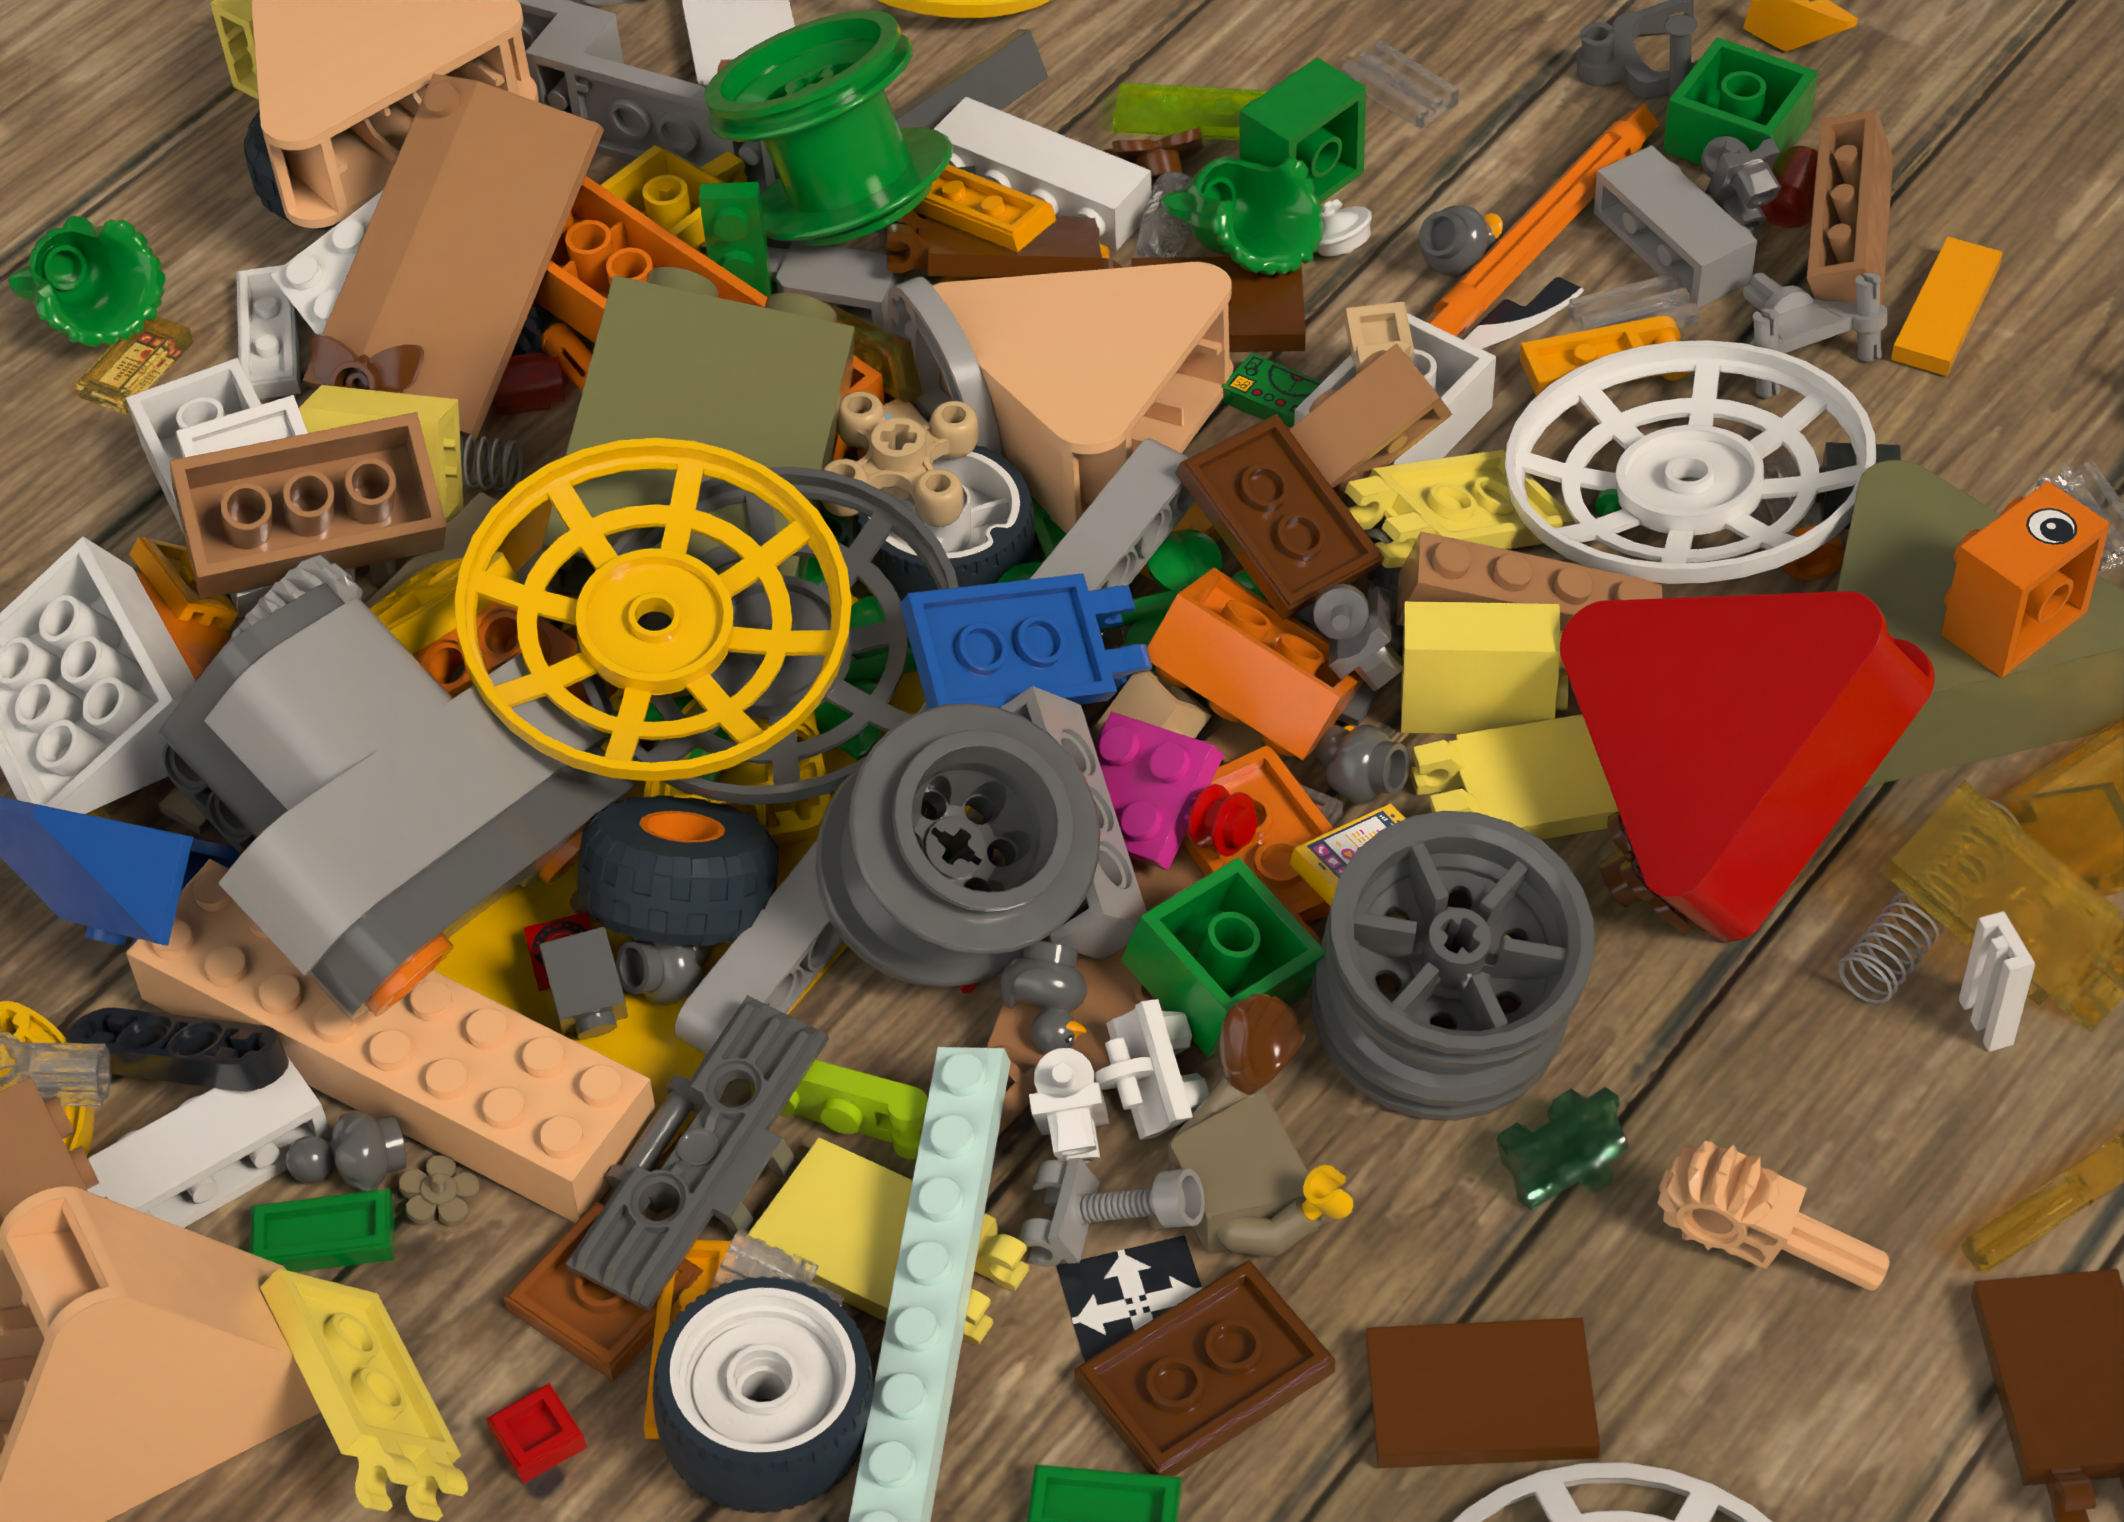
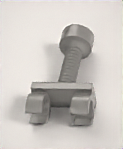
(1072, 1189)

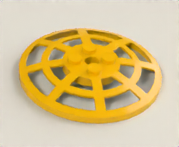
(647, 582)

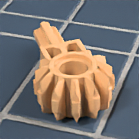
(1754, 1214)

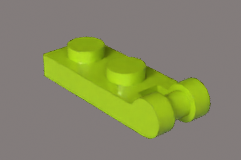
(860, 1104)

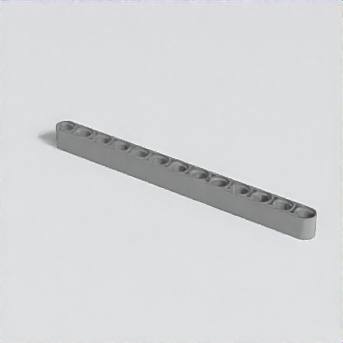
(793, 933)

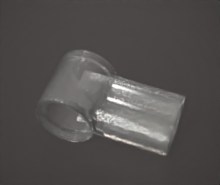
(71, 1071)

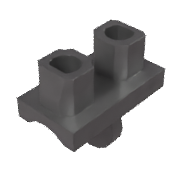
(1741, 178)
(1359, 633)

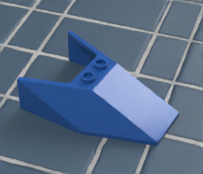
(104, 870)

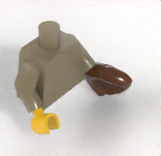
(1249, 1169)

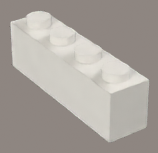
(1050, 168)
(209, 1149)

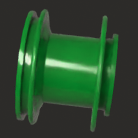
(829, 127)

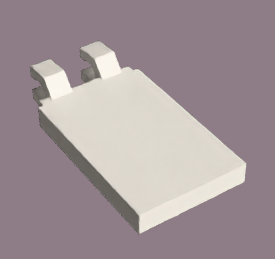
(729, 28)

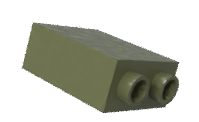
(709, 373)

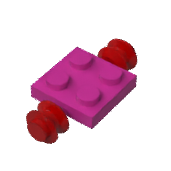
(1164, 790)

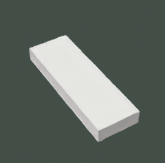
(267, 334)

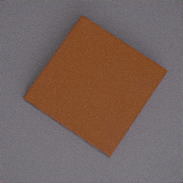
(583, 1315)

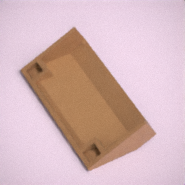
(463, 238)

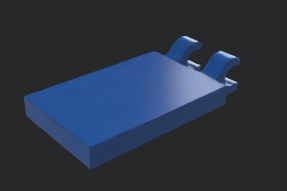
(1014, 635)

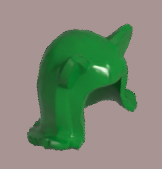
(1252, 213)
(92, 281)

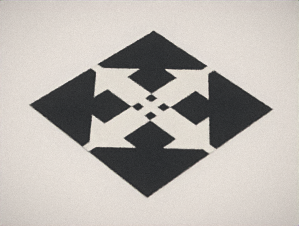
(1126, 1290)

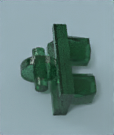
(1568, 1149)

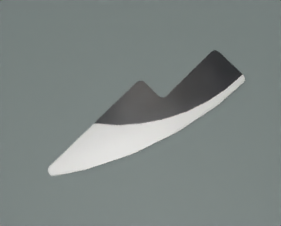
(1512, 319)

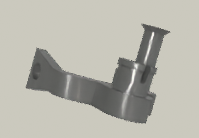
(1611, 56)

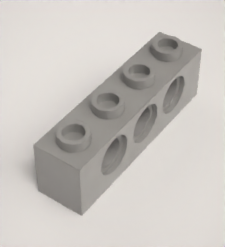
(1114, 899)

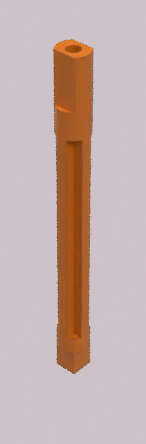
(1539, 224)

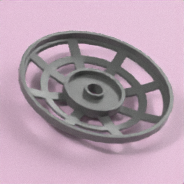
(809, 612)

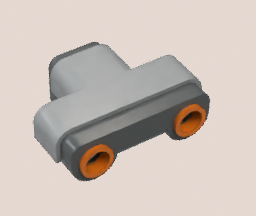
(371, 796)

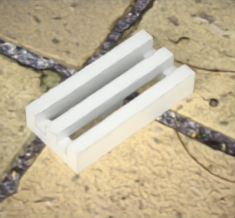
(1994, 983)

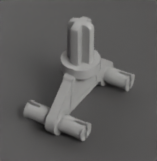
(1795, 319)

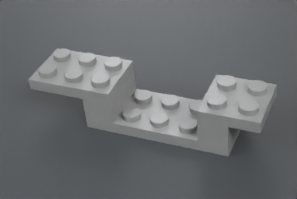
(581, 70)

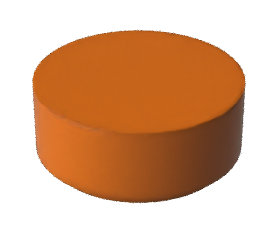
(1818, 563)

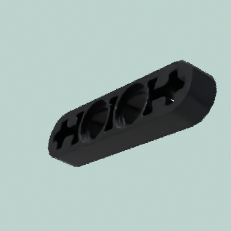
(184, 1048)

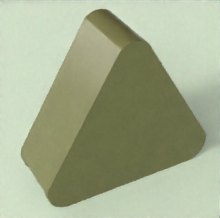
(1903, 561)

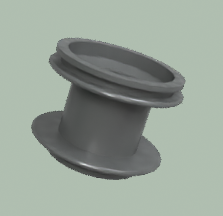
(885, 864)

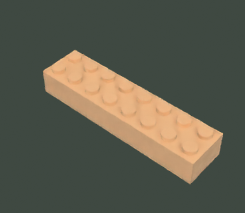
(440, 1060)

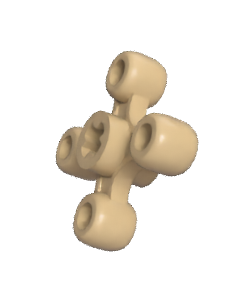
(903, 454)

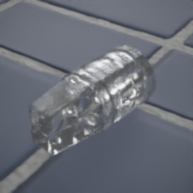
(1160, 232)
(754, 1259)

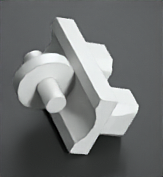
(1147, 1071)
(1068, 1104)

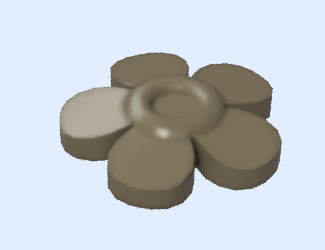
(438, 1192)

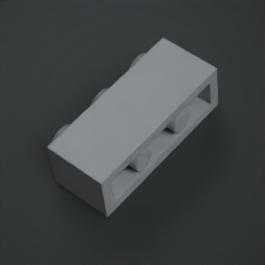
(1674, 225)

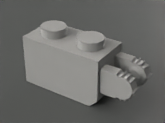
(836, 275)

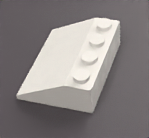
(85, 684)

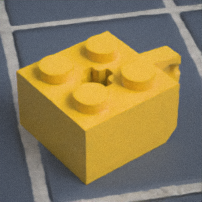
(669, 187)

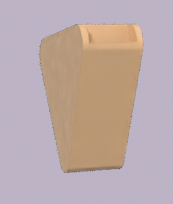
(348, 81)
(1095, 368)
(129, 1358)

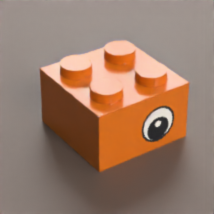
(2023, 578)

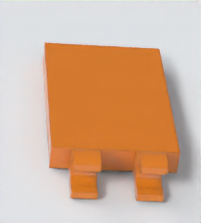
(1283, 822)

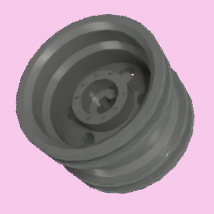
(1498, 887)

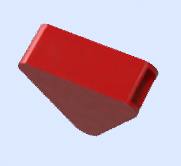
(1738, 733)

